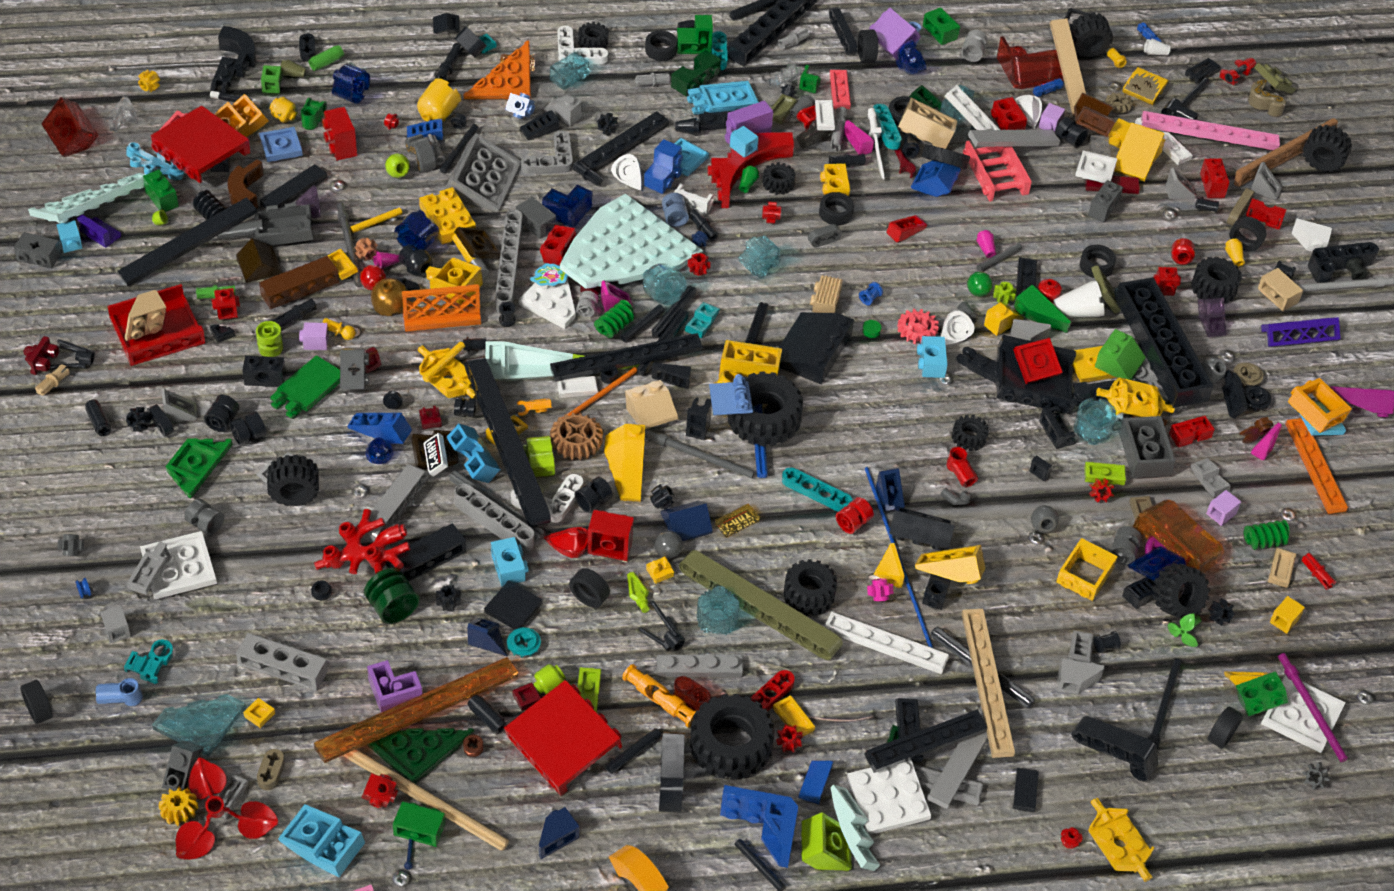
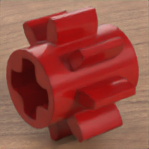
(771, 212)
(699, 264)
(1100, 485)
(792, 743)

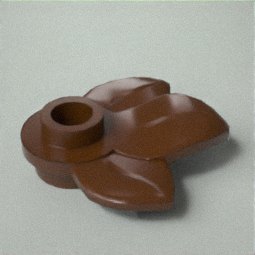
(1260, 429)

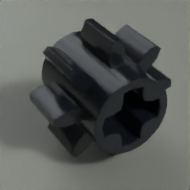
(607, 123)
(138, 418)
(662, 496)
(448, 598)
(1221, 611)

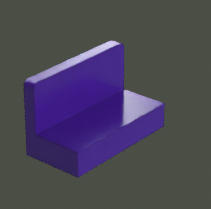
(97, 230)

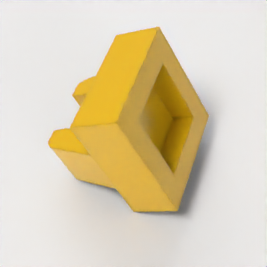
(660, 570)

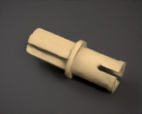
(52, 380)

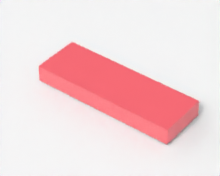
(840, 89)

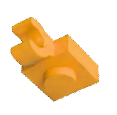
(538, 405)

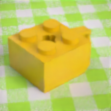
(453, 274)

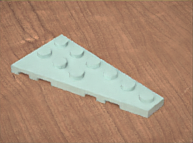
(78, 203)

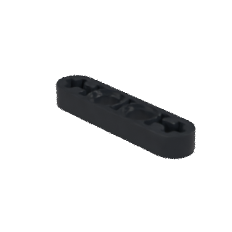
(843, 31)

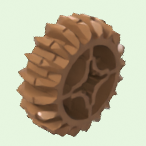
(576, 442)

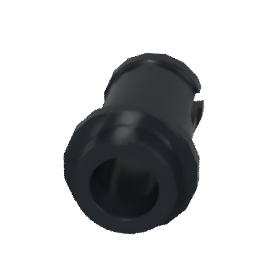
(1206, 204)
(474, 344)

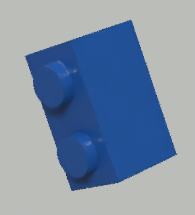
(936, 178)

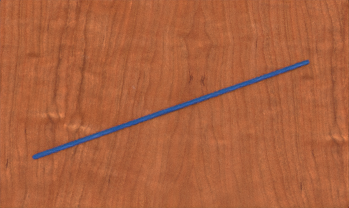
(893, 541)

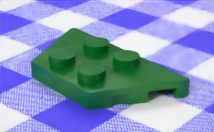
(195, 462)

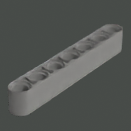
(509, 258)

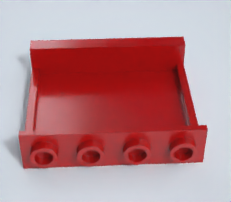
(198, 142)
(178, 332)
(562, 735)

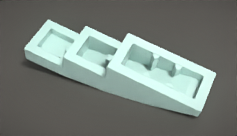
(851, 822)

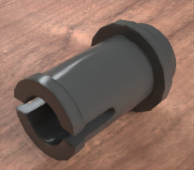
(964, 306)

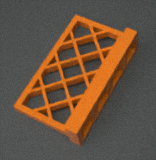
(443, 316)

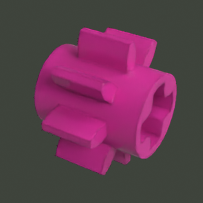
(880, 589)

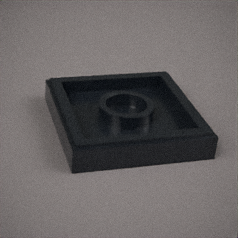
(513, 605)

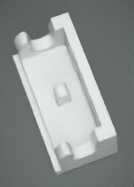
(694, 201)

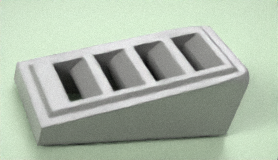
(1080, 650)

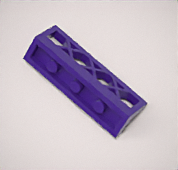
(1307, 324)

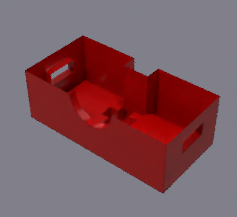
(1265, 214)
(1192, 429)

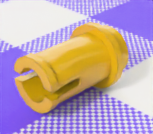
(1118, 59)

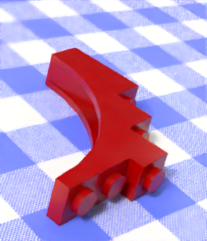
(728, 170)

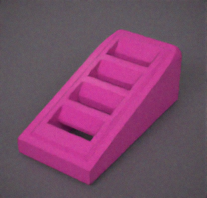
(858, 139)
(1266, 444)

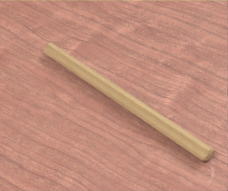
(429, 800)

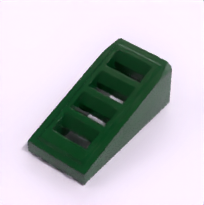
(926, 97)

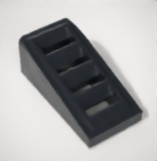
(546, 124)
(672, 374)
(1133, 598)

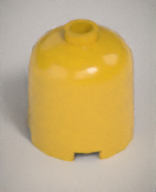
(438, 101)

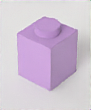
(1051, 117)
(314, 336)
(1223, 507)

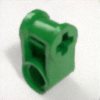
(312, 113)

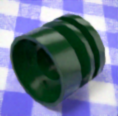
(391, 595)

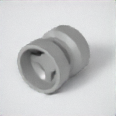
(587, 304)

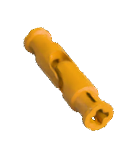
(670, 703)

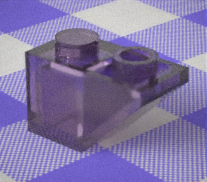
(1212, 316)

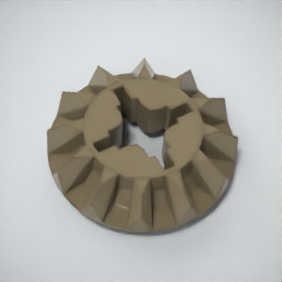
(1118, 107)
(1251, 370)

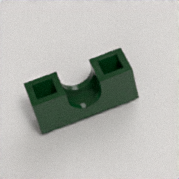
(705, 67)

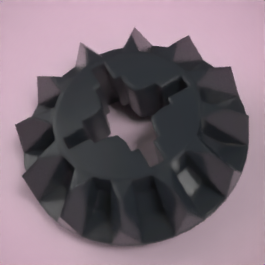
(1258, 393)

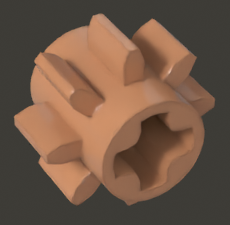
(366, 249)

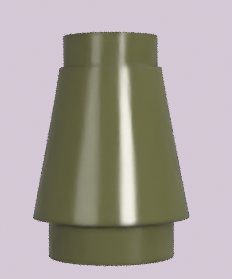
(292, 69)

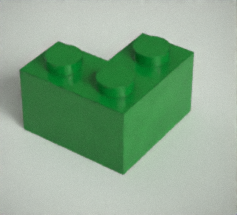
(696, 39)

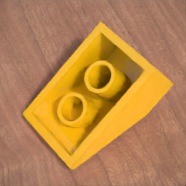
(956, 564)

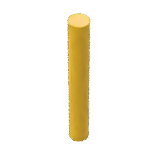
(375, 220)
(443, 362)

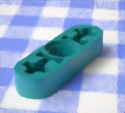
(720, 45)

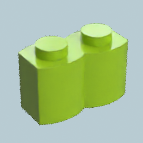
(540, 455)

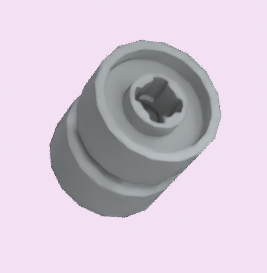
(974, 45)

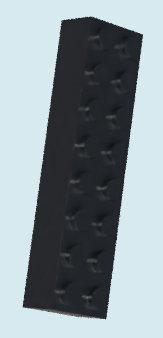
(1163, 342)

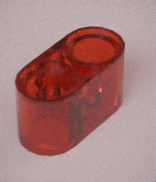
(693, 692)

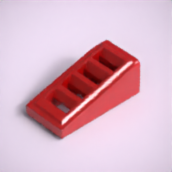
(904, 228)

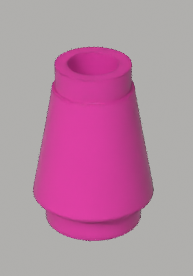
(986, 242)

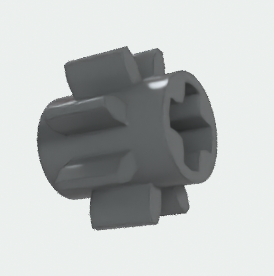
(70, 545)
(1323, 775)

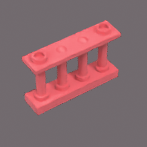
(1007, 157)

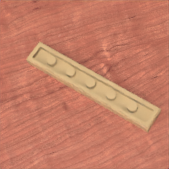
(1067, 60)

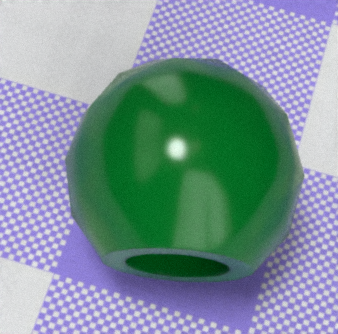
(979, 284)

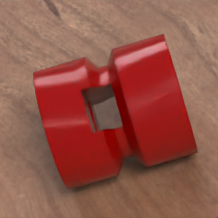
(854, 515)

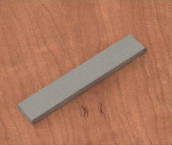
(1006, 138)
(957, 769)

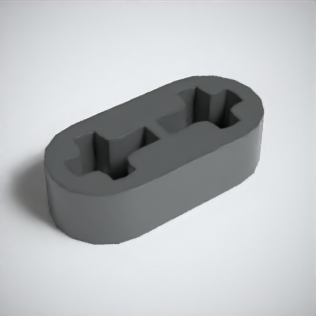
(824, 235)

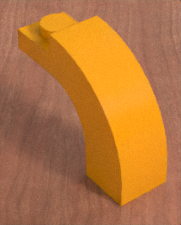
(637, 868)

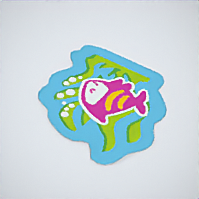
(549, 275)

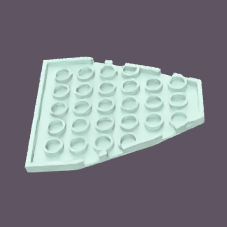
(623, 244)

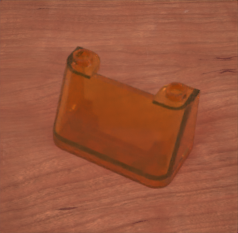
(1180, 534)

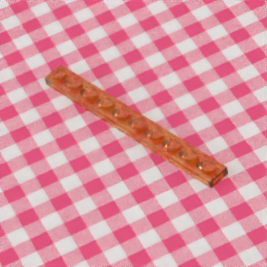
(415, 710)

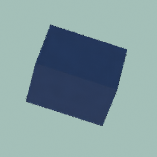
(688, 520)

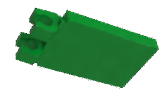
(306, 386)

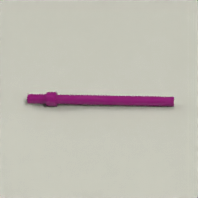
(1293, 674)

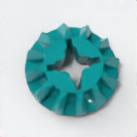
(527, 635)

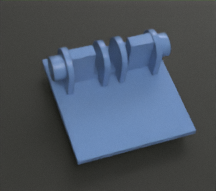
(731, 397)

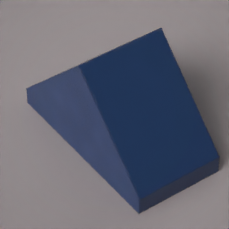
(890, 489)

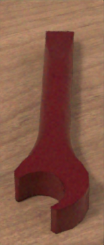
(905, 165)

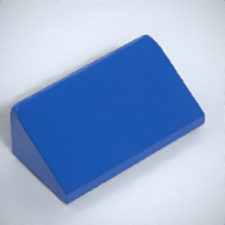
(815, 781)

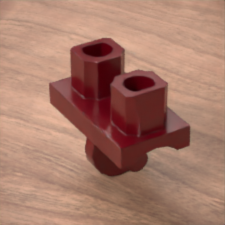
(37, 355)

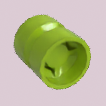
(269, 339)

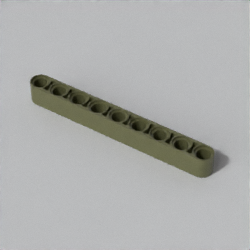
(763, 605)

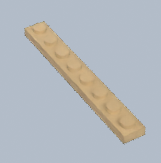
(988, 683)

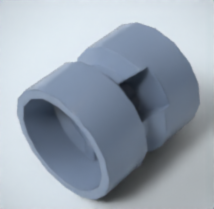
(675, 210)

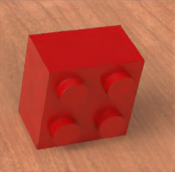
(339, 133)
(610, 535)

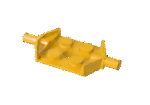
(452, 387)
(1124, 399)
(1115, 825)

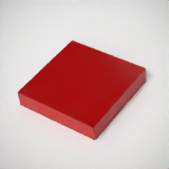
(1037, 361)

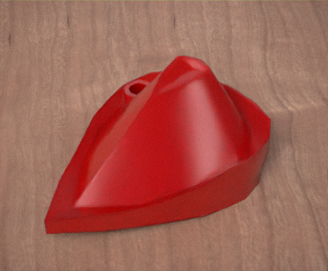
(569, 542)

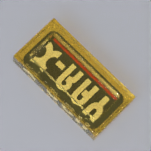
(737, 520)

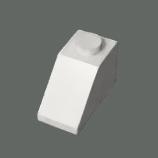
(1311, 234)

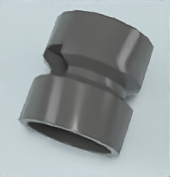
(203, 516)
(1126, 544)

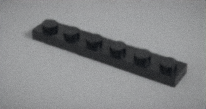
(625, 141)
(925, 741)

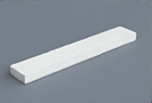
(887, 643)

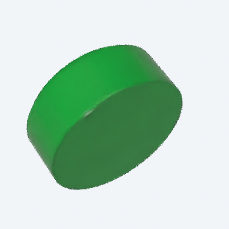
(871, 328)

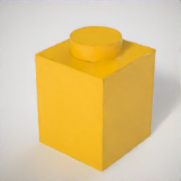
(1287, 614)

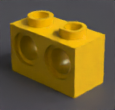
(835, 179)

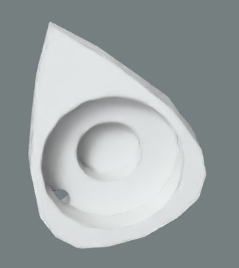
(1031, 107)
(628, 171)
(956, 326)

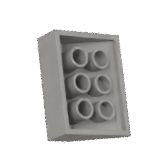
(483, 174)

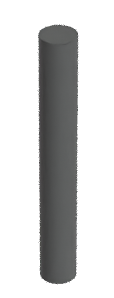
(1000, 256)

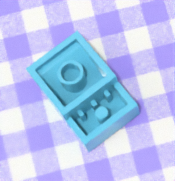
(322, 840)

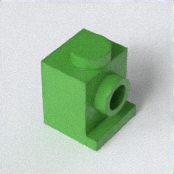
(271, 79)

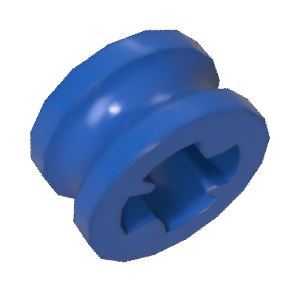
(83, 588)

